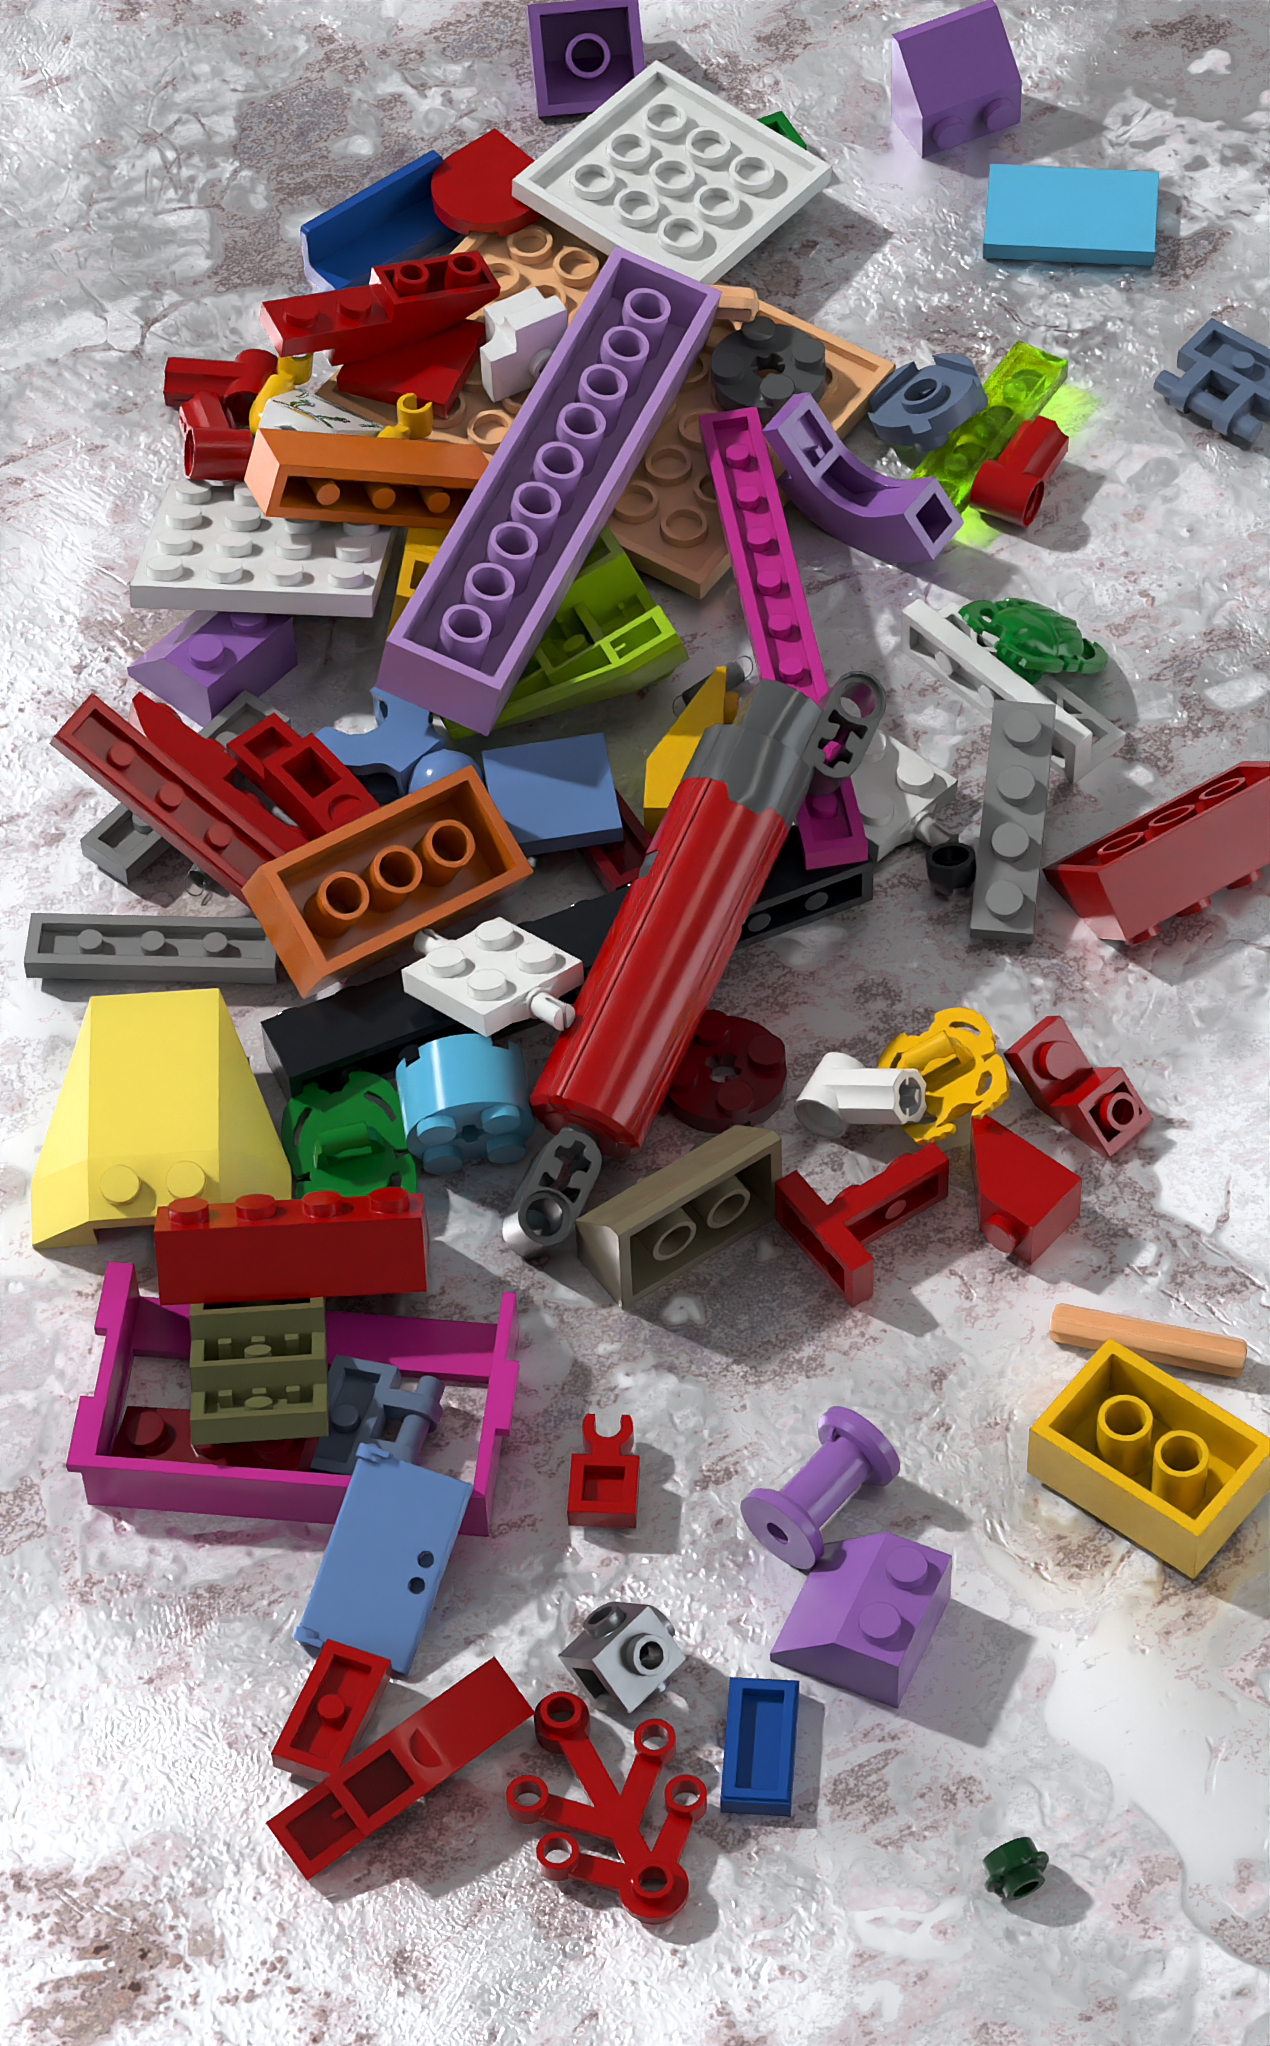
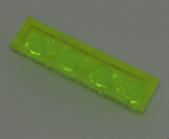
(1015, 393)

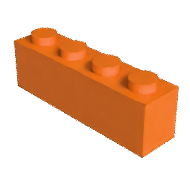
(362, 478)

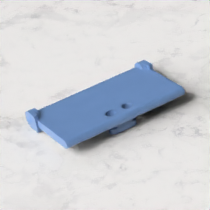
(374, 1555)

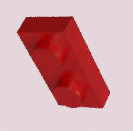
(331, 1711)

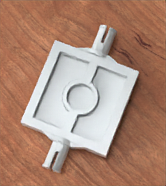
(900, 796)
(494, 977)

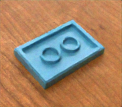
(1071, 214)

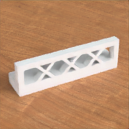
(970, 668)

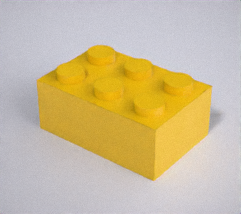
(1150, 1457)

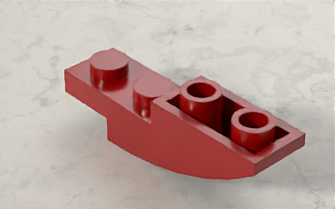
(395, 309)
(210, 765)
(300, 776)
(400, 1768)

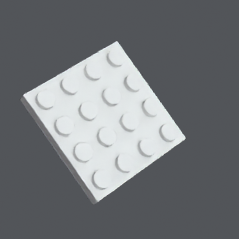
(672, 177)
(223, 554)

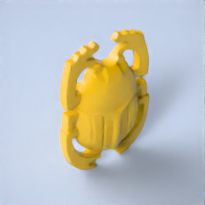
(954, 1069)

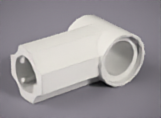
(849, 1093)

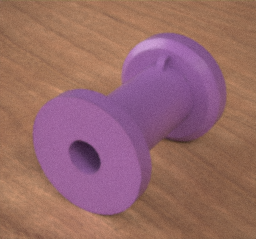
(791, 1518)

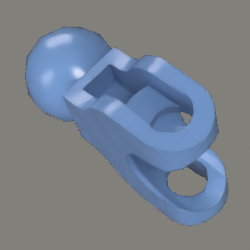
(397, 754)

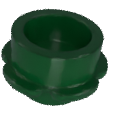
(1015, 1868)

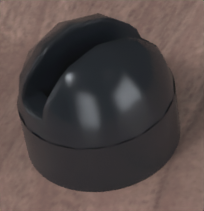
(951, 867)

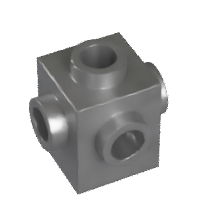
(623, 1656)

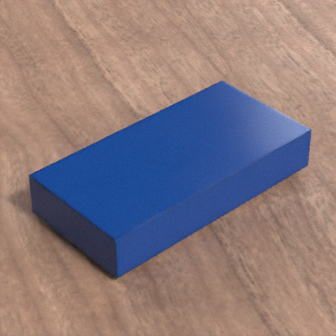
(760, 1746)

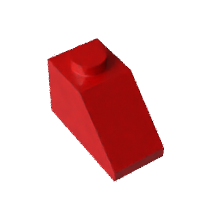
(1019, 1191)

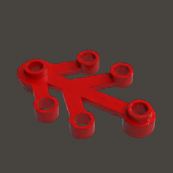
(612, 1815)

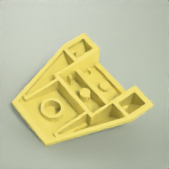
(151, 1116)

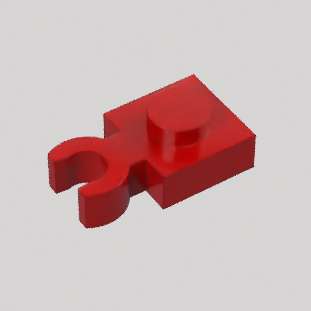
(604, 1479)

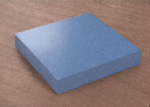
(555, 793)

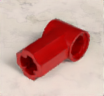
(233, 381)
(212, 442)
(1017, 481)

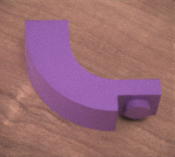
(851, 501)

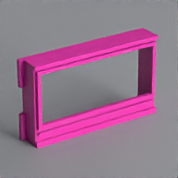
(416, 1345)

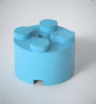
(465, 1102)

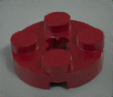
(753, 1055)

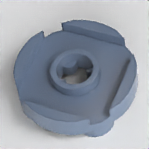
(926, 402)

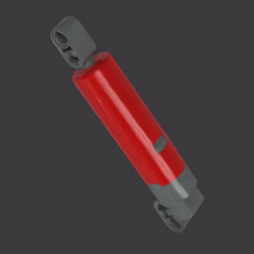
(679, 934)

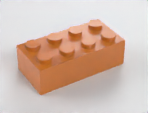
(386, 880)

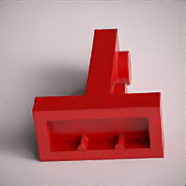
(837, 1232)

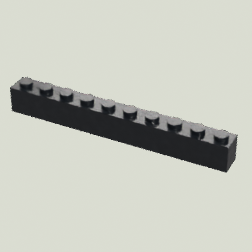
(380, 1024)

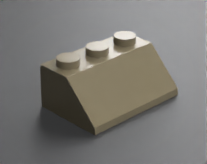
(681, 1213)

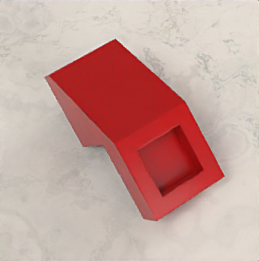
(1087, 1101)

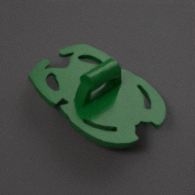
(1034, 638)
(347, 1139)

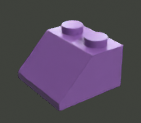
(582, 52)
(954, 79)
(216, 659)
(867, 1615)

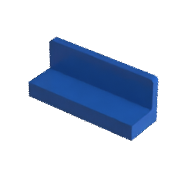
(375, 228)

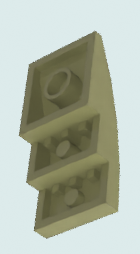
(258, 1370)

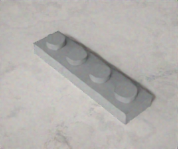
(1013, 821)
(124, 841)
(149, 948)

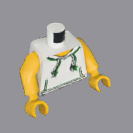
(296, 409)

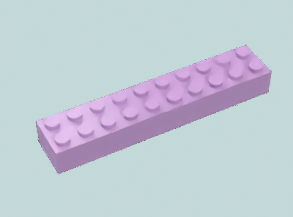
(547, 492)

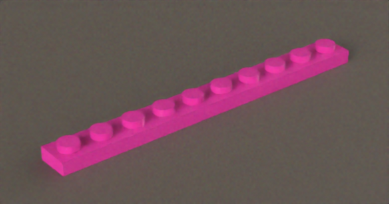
(776, 610)

